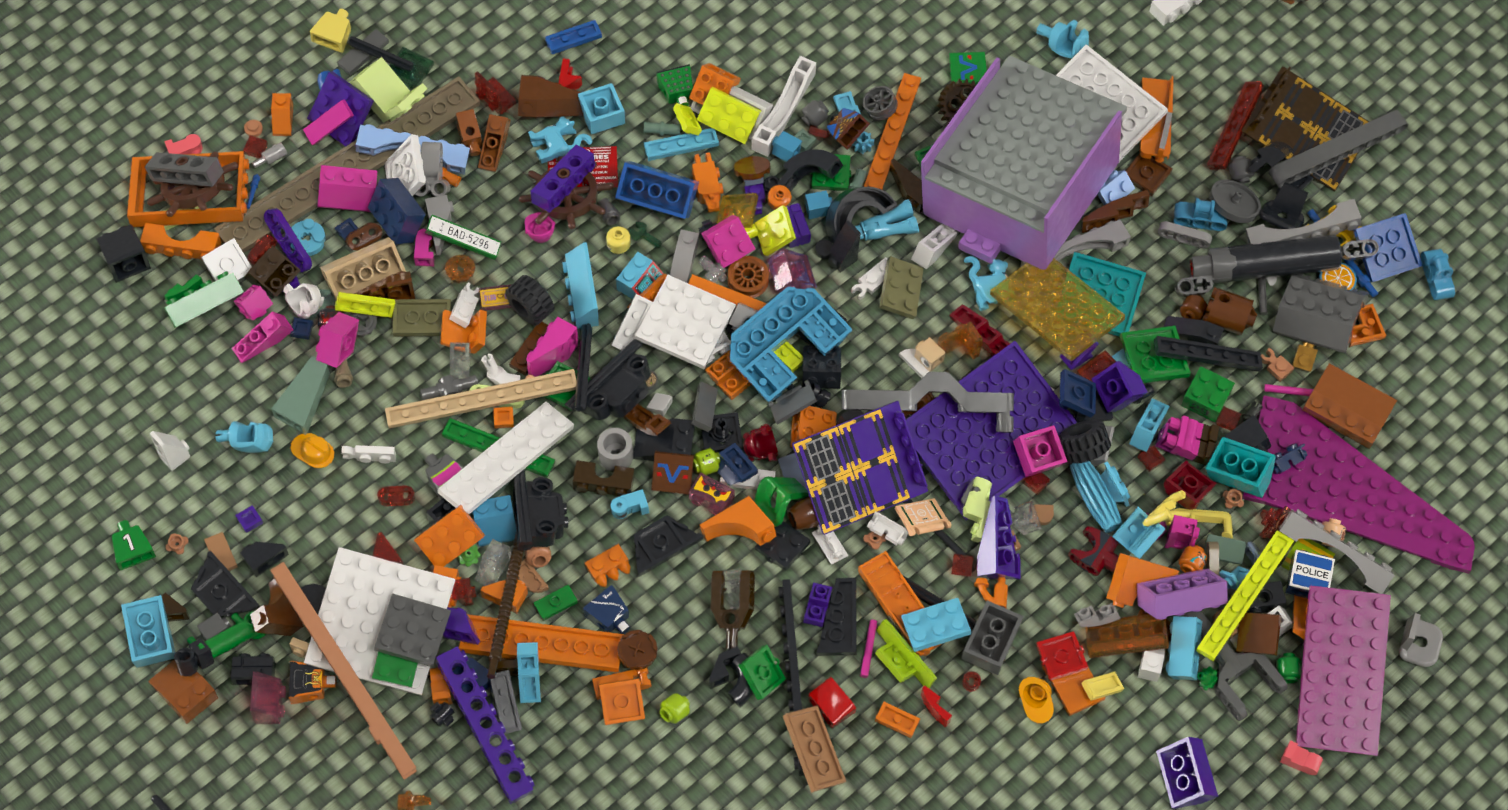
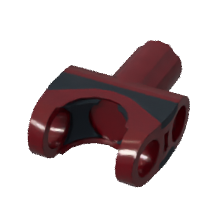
(1100, 556)

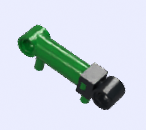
(203, 653)

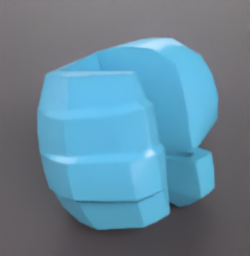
(1063, 38)
(247, 439)

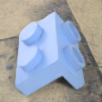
(1116, 187)

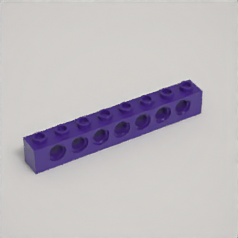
(513, 791)

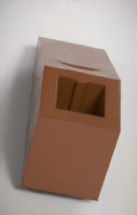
(494, 142)

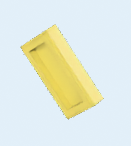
(1102, 686)

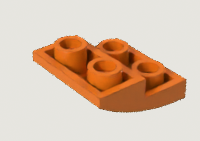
(727, 376)

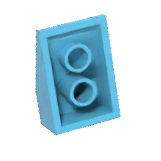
(148, 631)

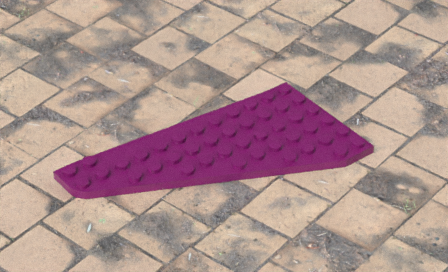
(1349, 487)

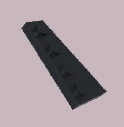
(840, 627)

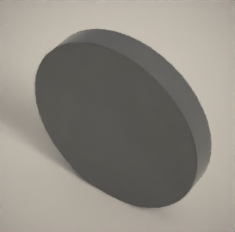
(1235, 201)

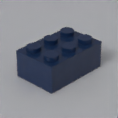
(396, 210)

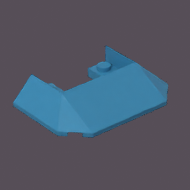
(774, 325)

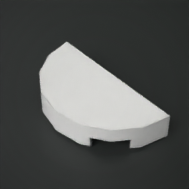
(908, 356)

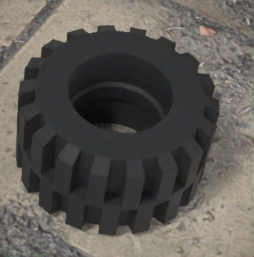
(529, 300)
(1085, 441)

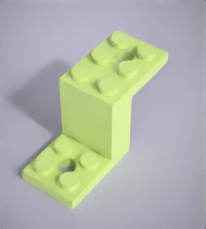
(387, 90)

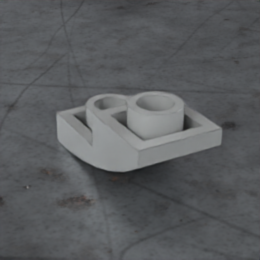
(1088, 617)

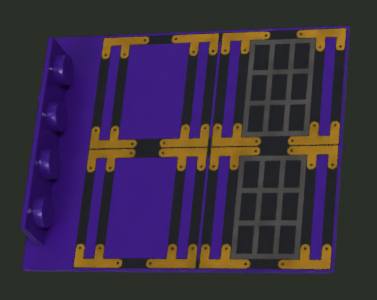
(860, 467)

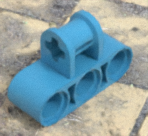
(1199, 215)
(1438, 274)

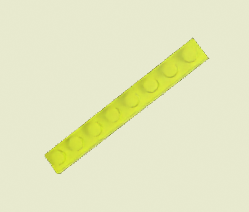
(1245, 595)

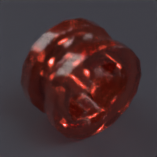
(967, 676)

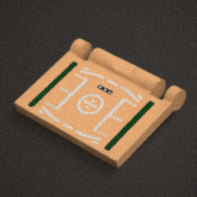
(922, 517)

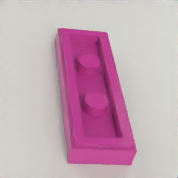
(328, 122)

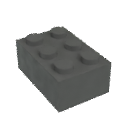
(992, 637)

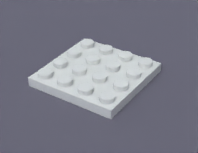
(685, 321)

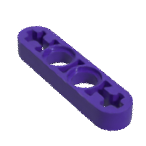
(273, 218)

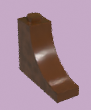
(277, 616)

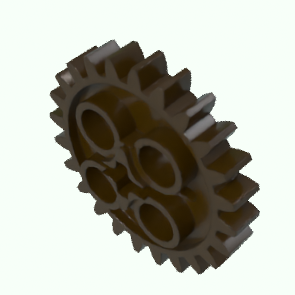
(948, 97)

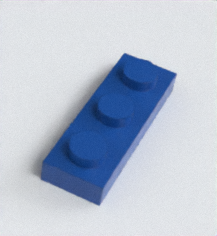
(573, 37)

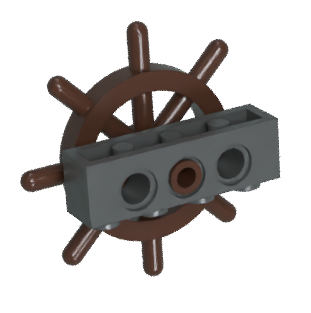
(195, 176)

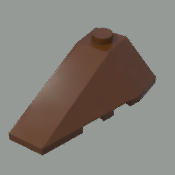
(546, 99)
(392, 287)

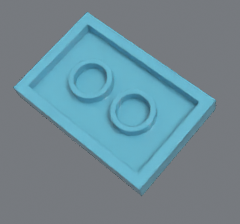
(936, 624)

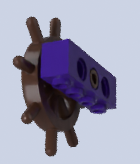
(561, 184)

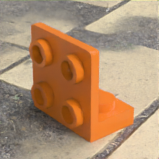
(712, 76)
(472, 334)
(811, 421)

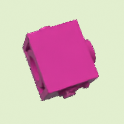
(253, 302)

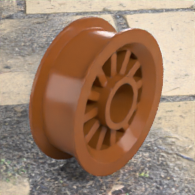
(751, 267)

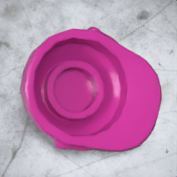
(539, 233)

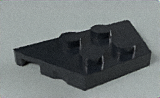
(662, 542)
(221, 590)

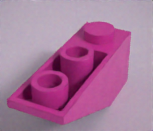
(263, 336)

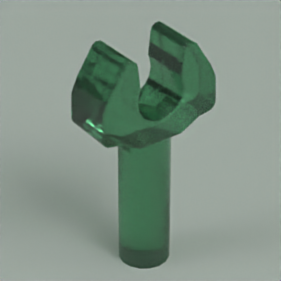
(644, 234)

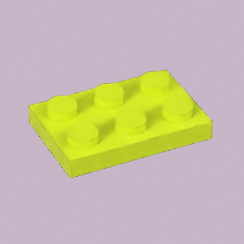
(728, 115)

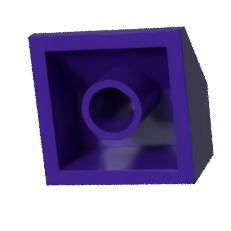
(1119, 386)

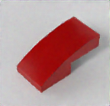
(932, 701)

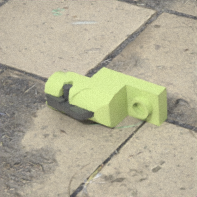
(977, 505)

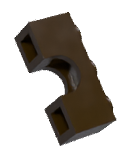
(618, 484)

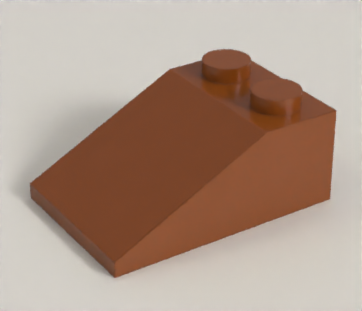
(184, 694)

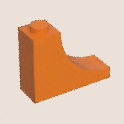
(740, 519)
(1128, 573)

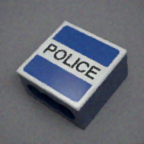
(1308, 570)

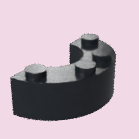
(850, 201)

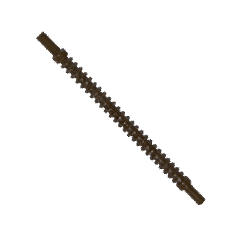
(505, 609)

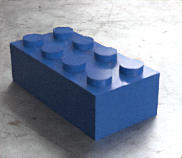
(657, 189)

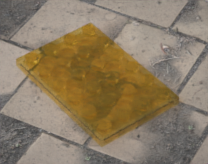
(1058, 307)

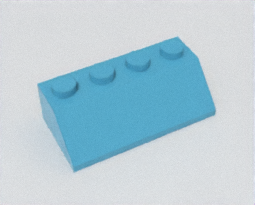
(581, 287)

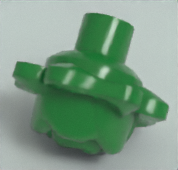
(1207, 678)

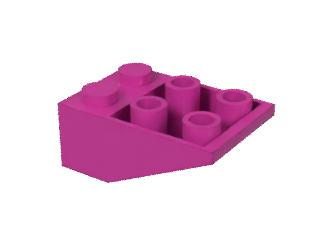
(555, 346)

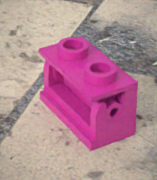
(1182, 532)

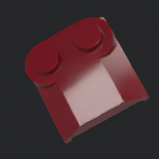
(1192, 482)

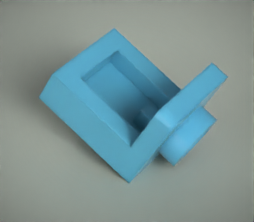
(1234, 578)

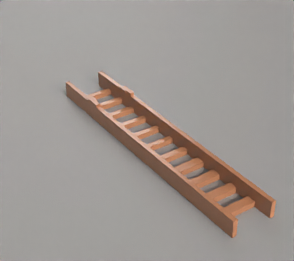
(378, 725)

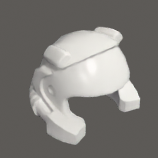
(303, 299)

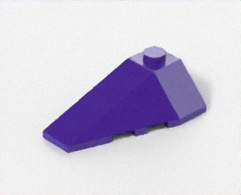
(997, 550)

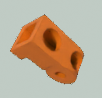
(439, 687)

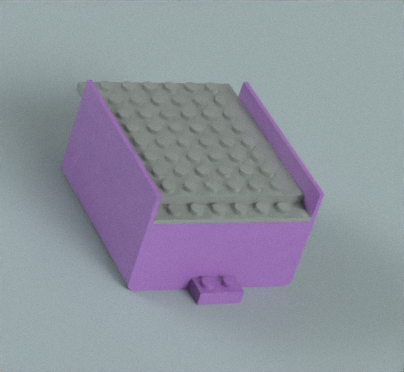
(1021, 162)

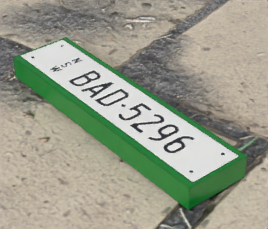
(463, 237)

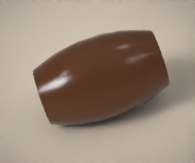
(802, 515)

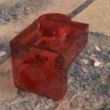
(463, 590)

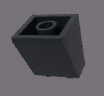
(123, 253)

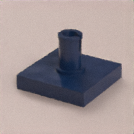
(1077, 393)

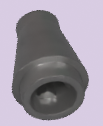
(611, 215)

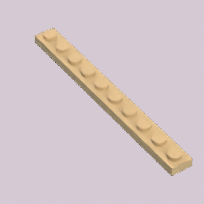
(481, 398)

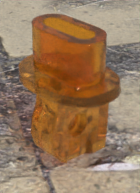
(409, 801)

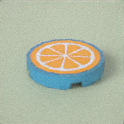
(1343, 276)

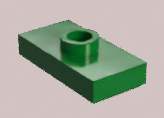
(555, 602)

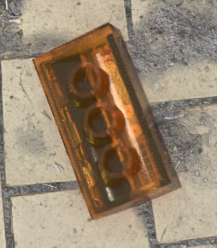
(1127, 636)

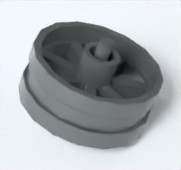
(885, 108)

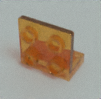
(962, 335)

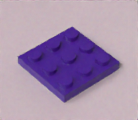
(332, 92)

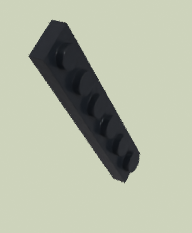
(1208, 353)

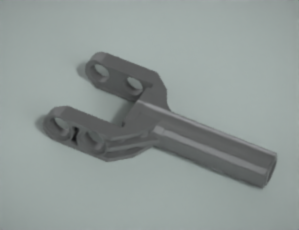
(1234, 665)

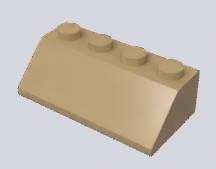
(362, 267)

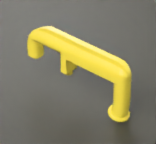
(1163, 511)
(1206, 516)

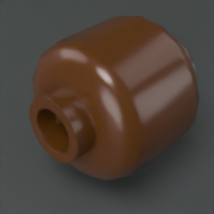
(1193, 307)

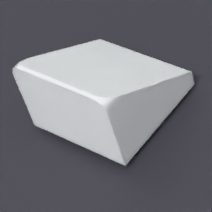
(660, 403)

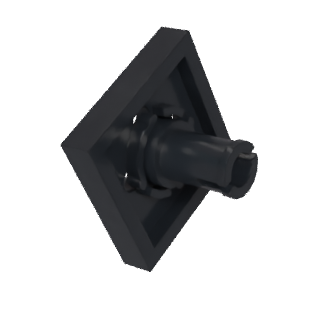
(721, 427)

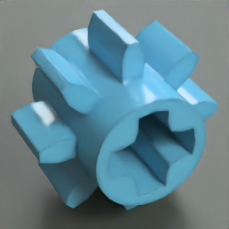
(863, 143)

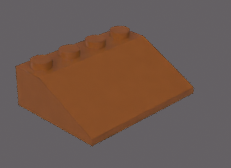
(1349, 406)

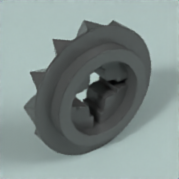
(370, 323)

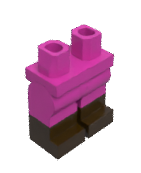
(1192, 439)

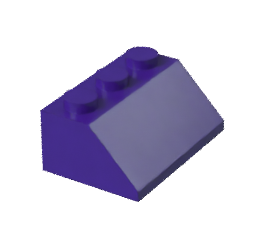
(1187, 773)

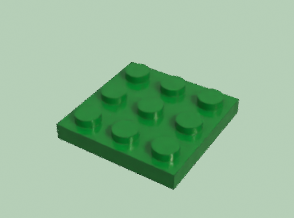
(1142, 358)

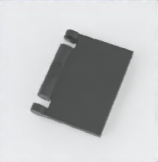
(792, 402)

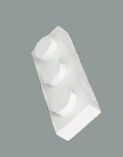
(631, 321)

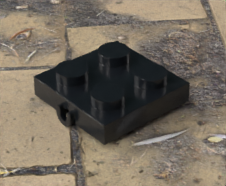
(785, 547)

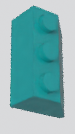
(1241, 467)

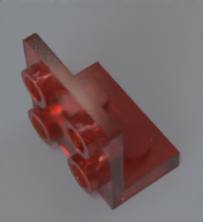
(494, 94)

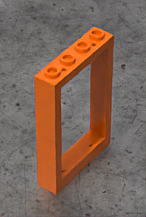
(192, 216)

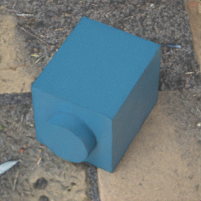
(786, 146)
(817, 204)

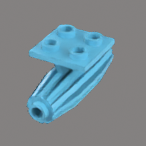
(1101, 493)

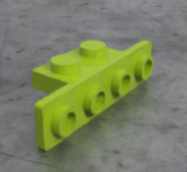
(901, 658)

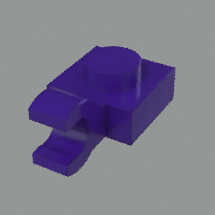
(757, 188)

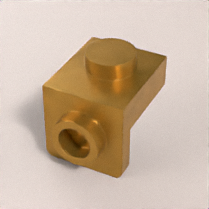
(1305, 356)

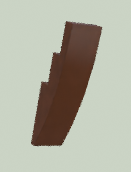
(1115, 210)

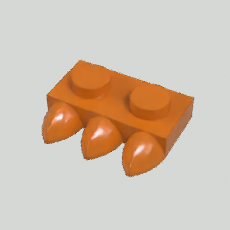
(608, 564)

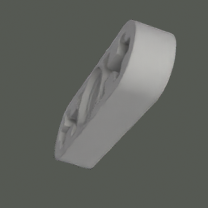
(1184, 235)

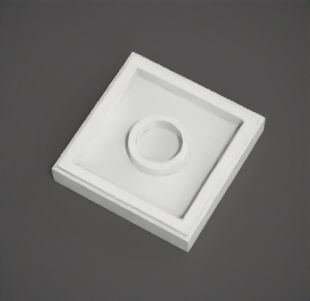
(227, 258)

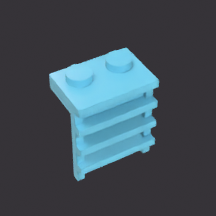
(1135, 535)

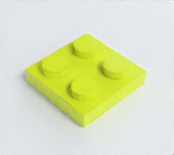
(775, 230)

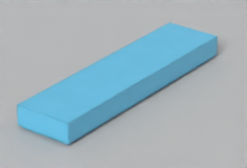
(680, 144)

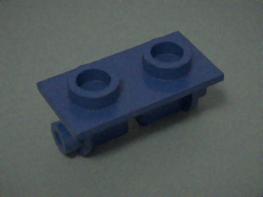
(1294, 454)

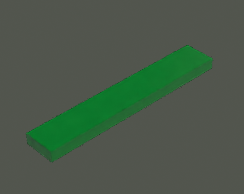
(481, 440)

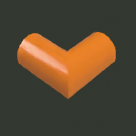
(1369, 327)

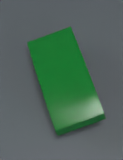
(178, 290)

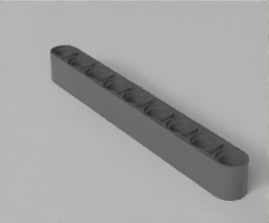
(1338, 148)

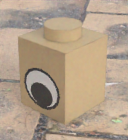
(929, 354)

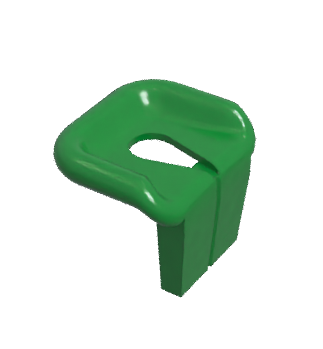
(786, 489)

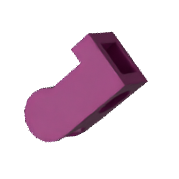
(422, 252)

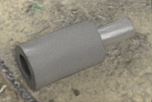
(271, 155)

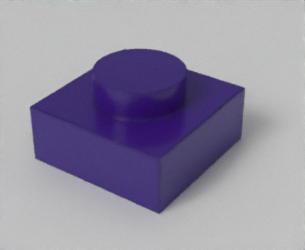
(249, 519)

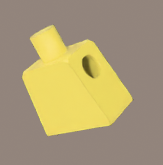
(332, 30)

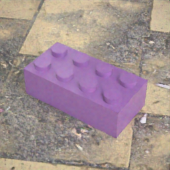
(1182, 593)

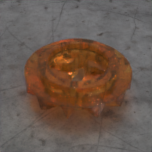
(463, 261)

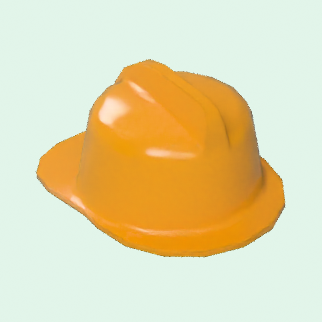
(312, 450)
(1036, 699)

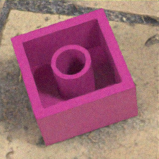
(728, 241)
(337, 339)
(1040, 451)

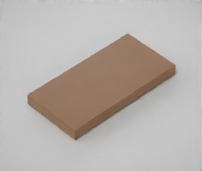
(814, 748)

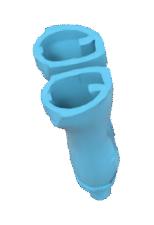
(881, 226)

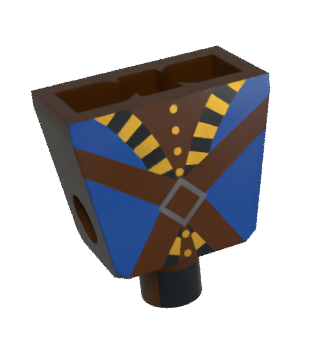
(847, 126)

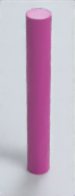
(1287, 390)
(868, 648)

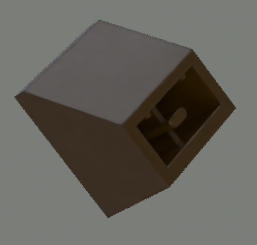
(272, 272)

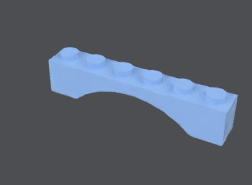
(376, 140)

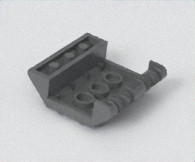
(1319, 312)

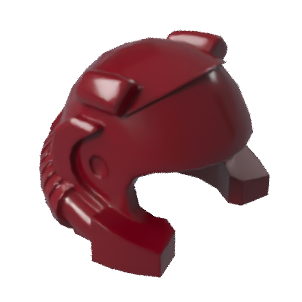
(761, 443)

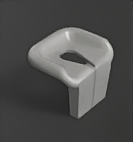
(1415, 654)

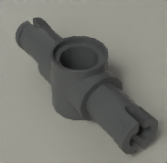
(448, 385)

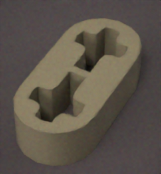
(1212, 553)

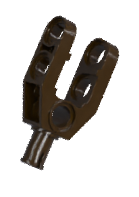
(746, 604)

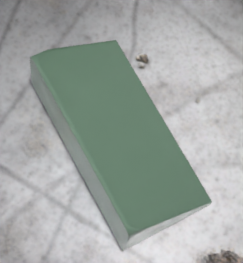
(1229, 549)

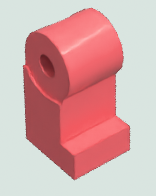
(190, 145)
(1301, 759)

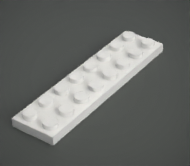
(506, 458)

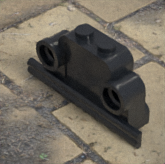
(617, 385)
(537, 512)

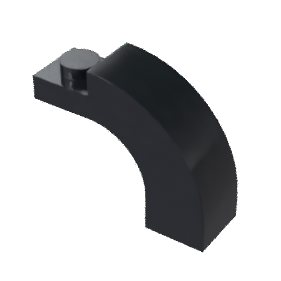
(809, 162)

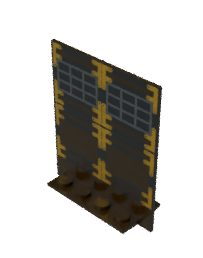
(1303, 119)

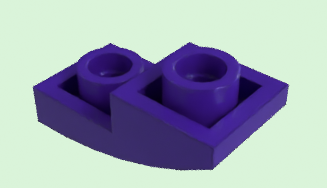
(817, 604)

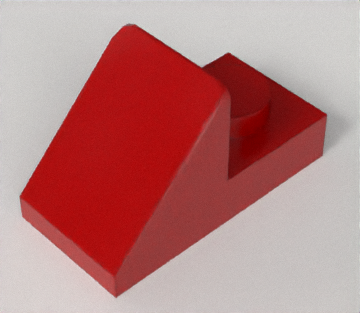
(567, 78)

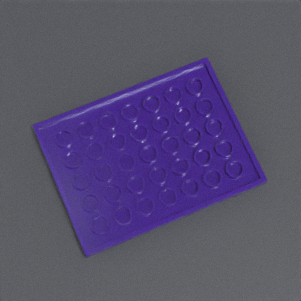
(966, 444)

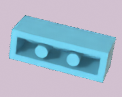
(1183, 646)

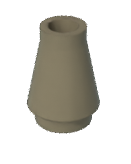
(343, 376)

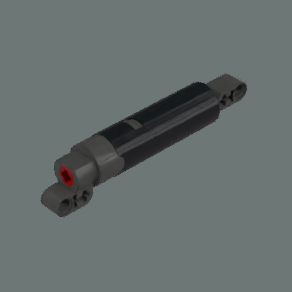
(1270, 260)

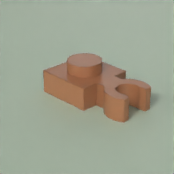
(1278, 367)

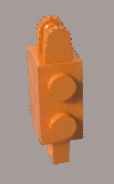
(709, 188)

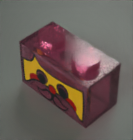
(711, 494)

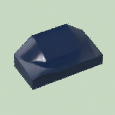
(735, 465)

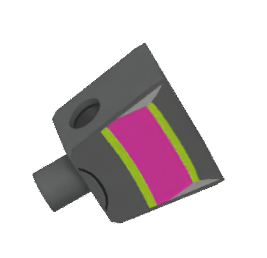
(441, 470)

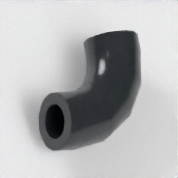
(741, 691)

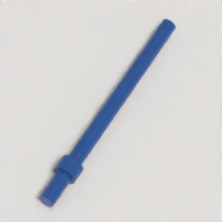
(1363, 279)

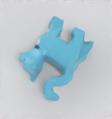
(553, 139)
(983, 284)

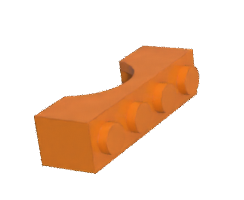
(155, 240)

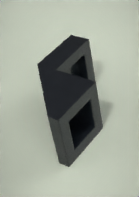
(720, 674)

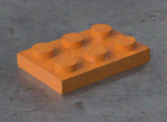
(449, 537)

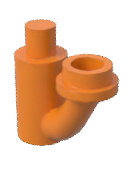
(1000, 591)

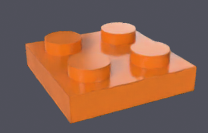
(622, 701)

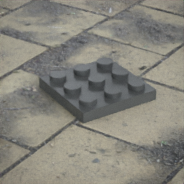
(412, 630)

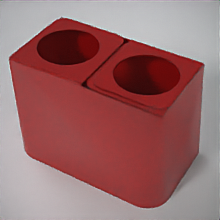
(832, 702)

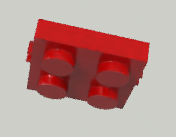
(1062, 656)

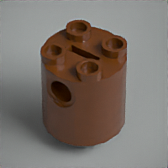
(1230, 311)

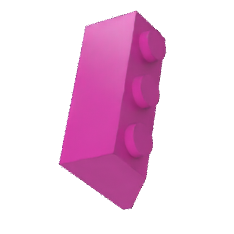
(346, 188)

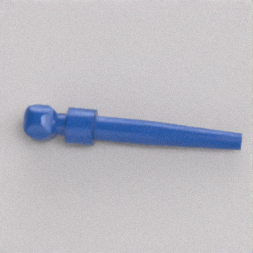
(254, 185)

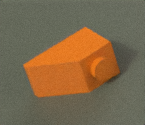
(282, 114)
(494, 594)

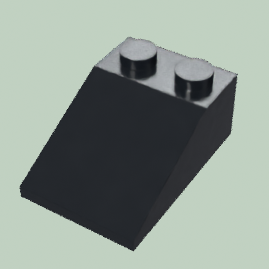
(673, 439)

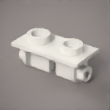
(881, 524)
(830, 545)

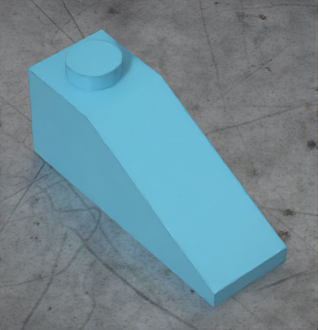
(1149, 425)

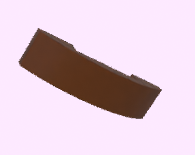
(647, 421)

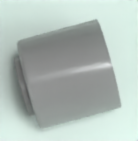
(610, 443)

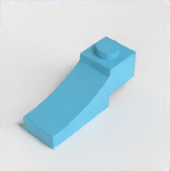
(528, 672)

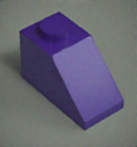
(460, 627)

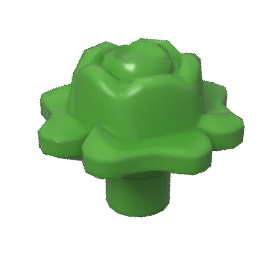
(470, 556)

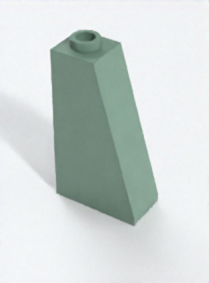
(302, 396)

